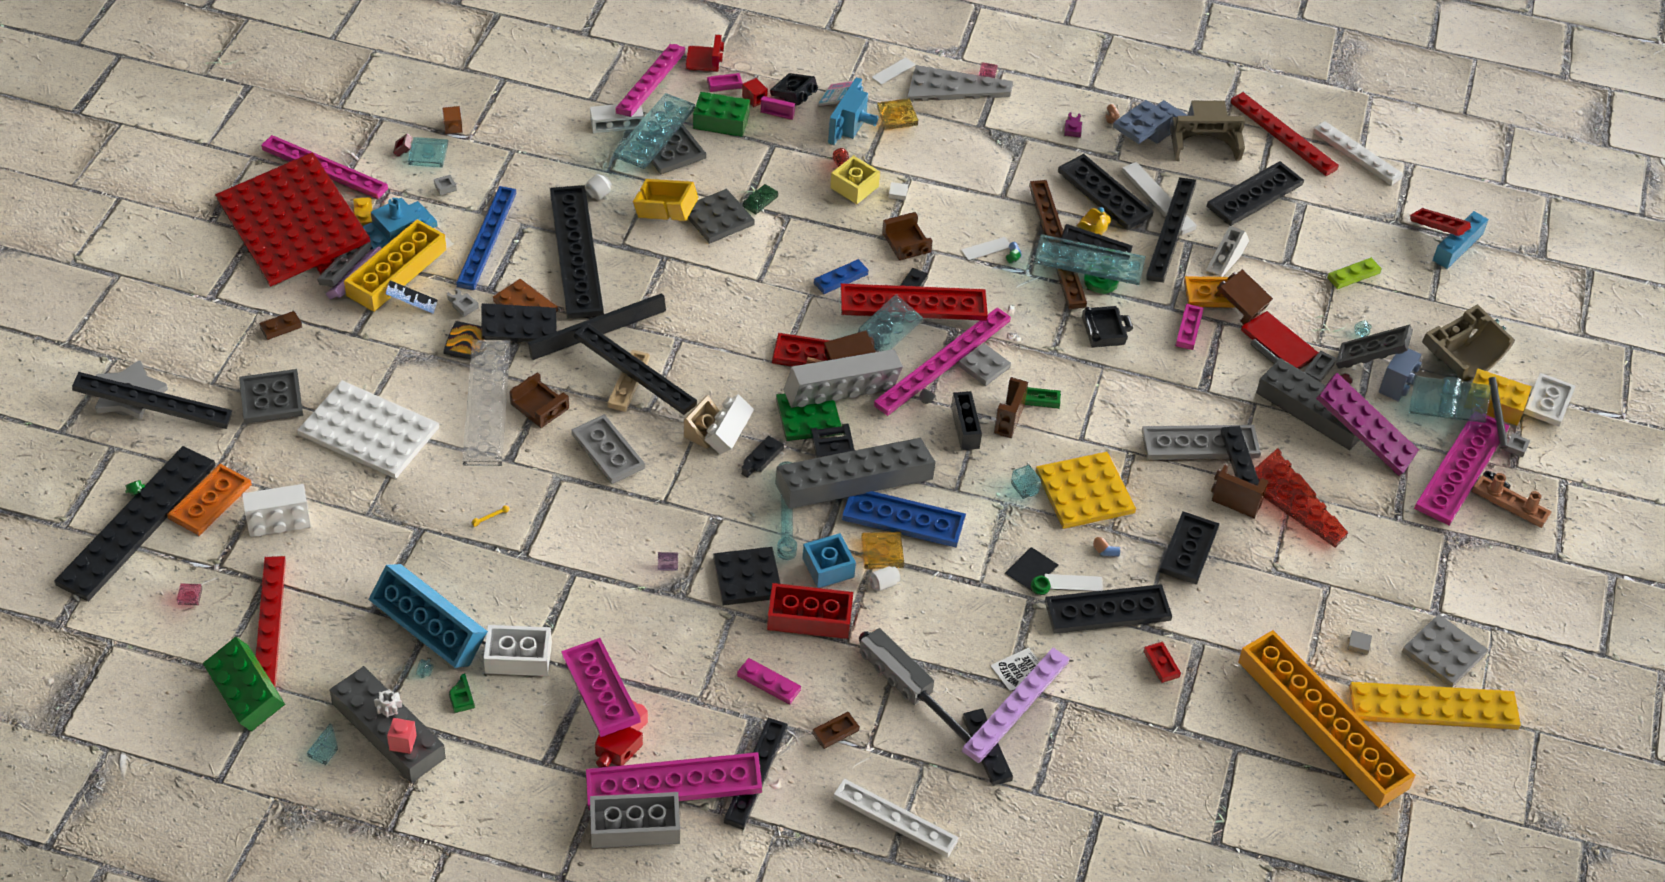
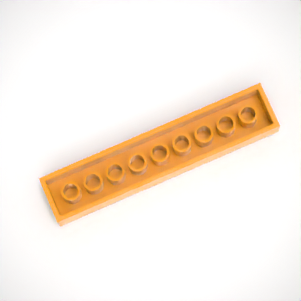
(1326, 719)

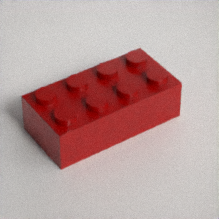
(810, 611)

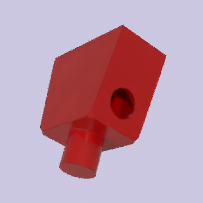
(617, 747)

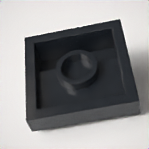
(795, 88)

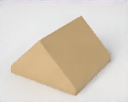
(699, 421)

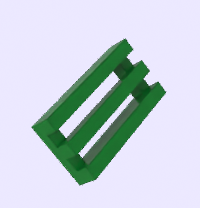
(1041, 400)

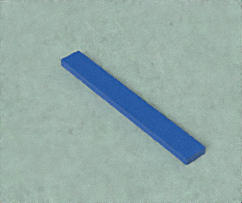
(486, 238)

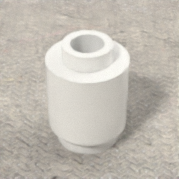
(884, 578)

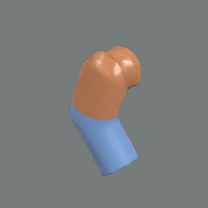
(1104, 548)

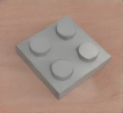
(984, 364)

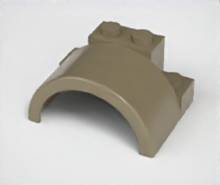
(1468, 354)

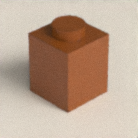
(452, 120)

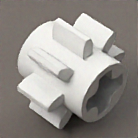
(388, 703)

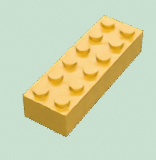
(397, 261)

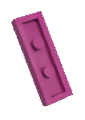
(1189, 327)
(769, 681)

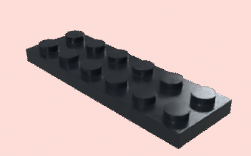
(1105, 191)
(1255, 193)
(1108, 608)

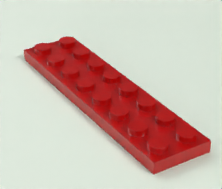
(926, 301)

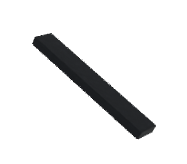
(767, 748)

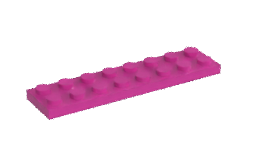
(1460, 470)
(689, 777)

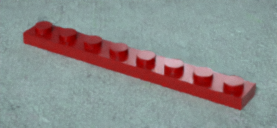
(1284, 134)
(270, 615)

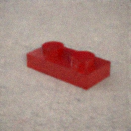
(1162, 662)

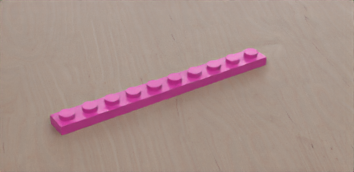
(941, 362)

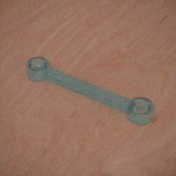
(786, 531)

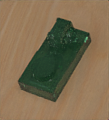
(760, 199)

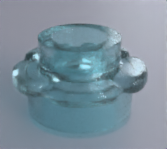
(1363, 328)
(424, 668)

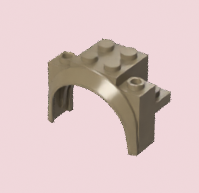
(1208, 119)

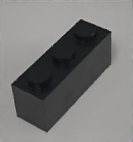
(966, 420)

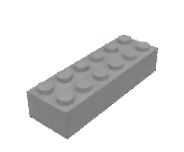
(842, 378)

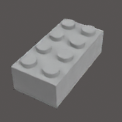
(635, 820)

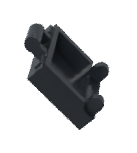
(1105, 326)

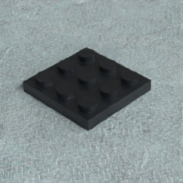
(746, 575)

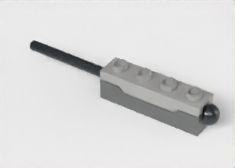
(904, 674)

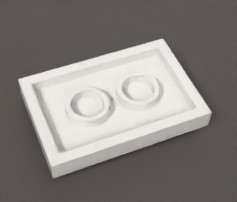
(1549, 399)

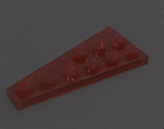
(1297, 499)

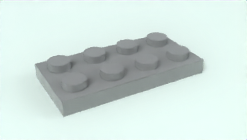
(608, 449)

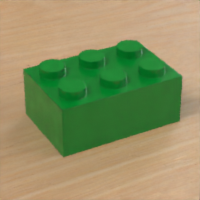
(721, 114)

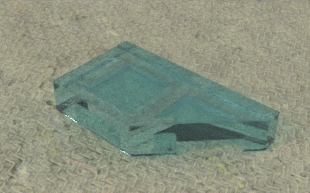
(324, 746)

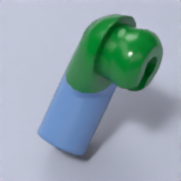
(1015, 253)

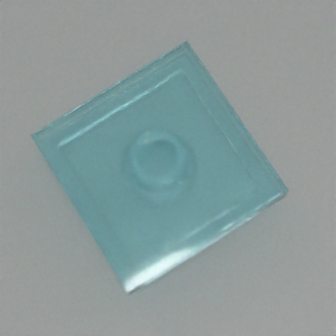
(428, 152)

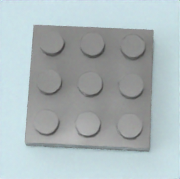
(1445, 650)

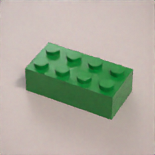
(243, 684)

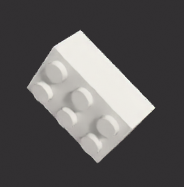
(276, 510)
(517, 650)

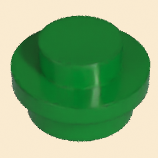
(134, 487)
(1040, 585)

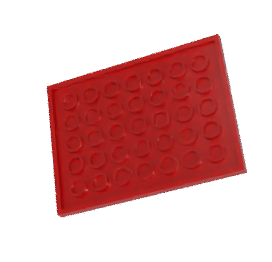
(292, 218)

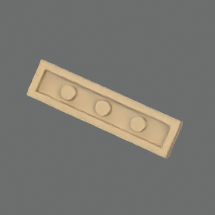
(626, 386)

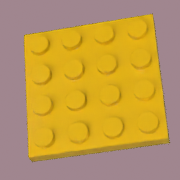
(1085, 490)

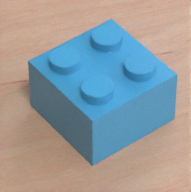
(828, 560)

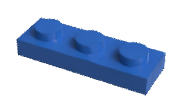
(843, 274)

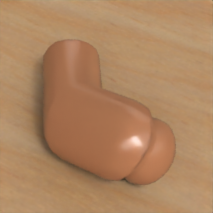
(1113, 114)

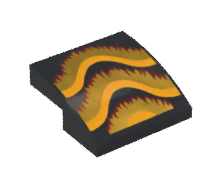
(460, 339)

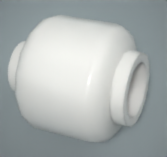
(598, 187)

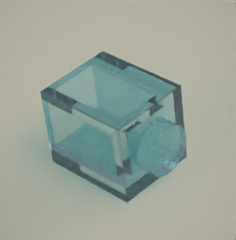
(1026, 481)

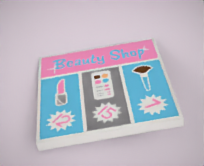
(834, 93)

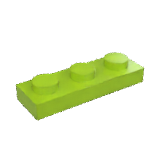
(1354, 273)

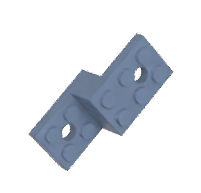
(1148, 121)

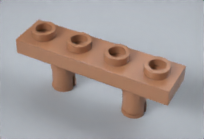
(1511, 501)

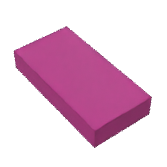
(724, 82)
(777, 107)

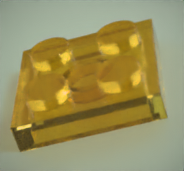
(897, 114)
(882, 550)

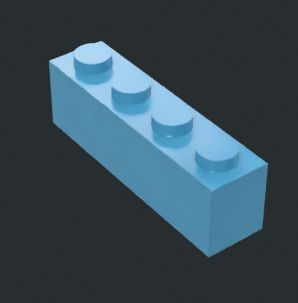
(1454, 246)

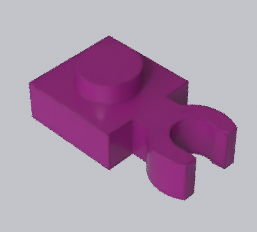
(1073, 126)

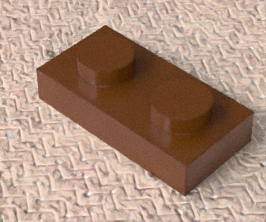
(280, 325)
(835, 730)

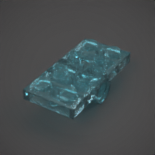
(1450, 399)

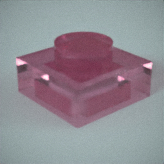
(988, 70)
(189, 594)

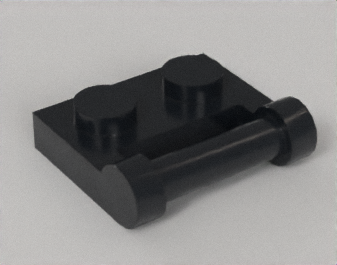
(832, 445)

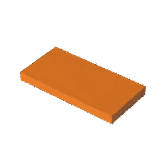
(209, 499)

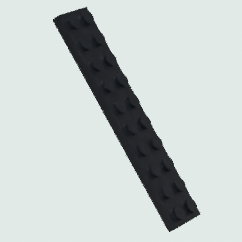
(576, 252)
(134, 524)

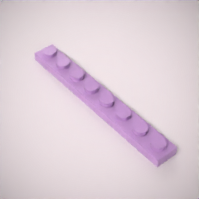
(1015, 705)

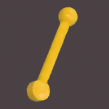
(475, 522)

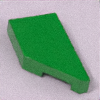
(461, 696)

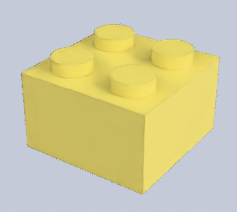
(855, 179)

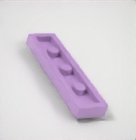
(339, 289)

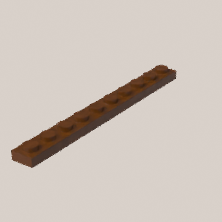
(1052, 227)

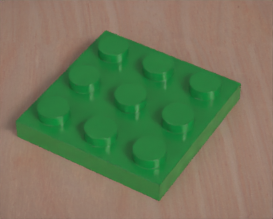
(799, 420)

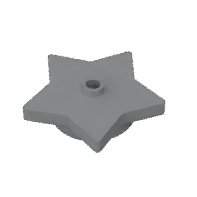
(135, 376)

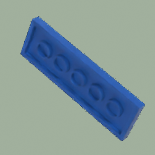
(905, 516)

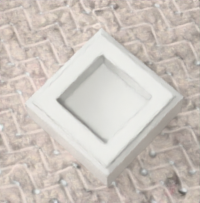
(898, 191)

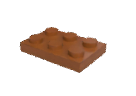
(522, 294)

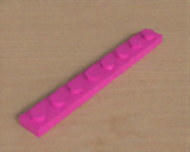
(650, 80)
(336, 171)

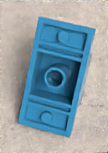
(850, 113)
(393, 219)

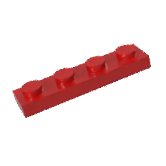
(1440, 221)

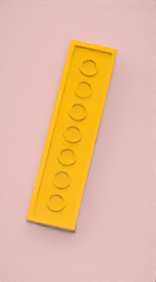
(1435, 705)

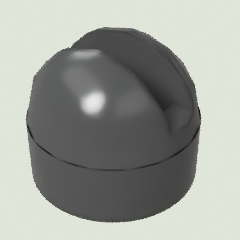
(926, 396)

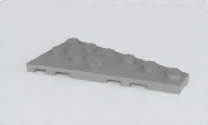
(954, 85)

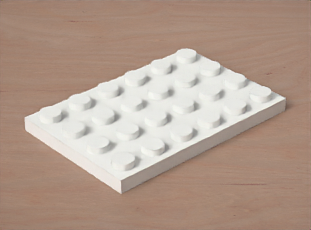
(368, 429)

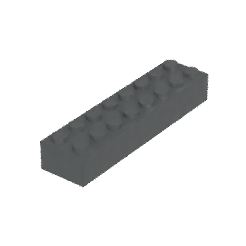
(854, 472)

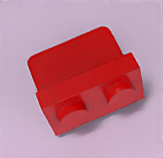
(706, 57)

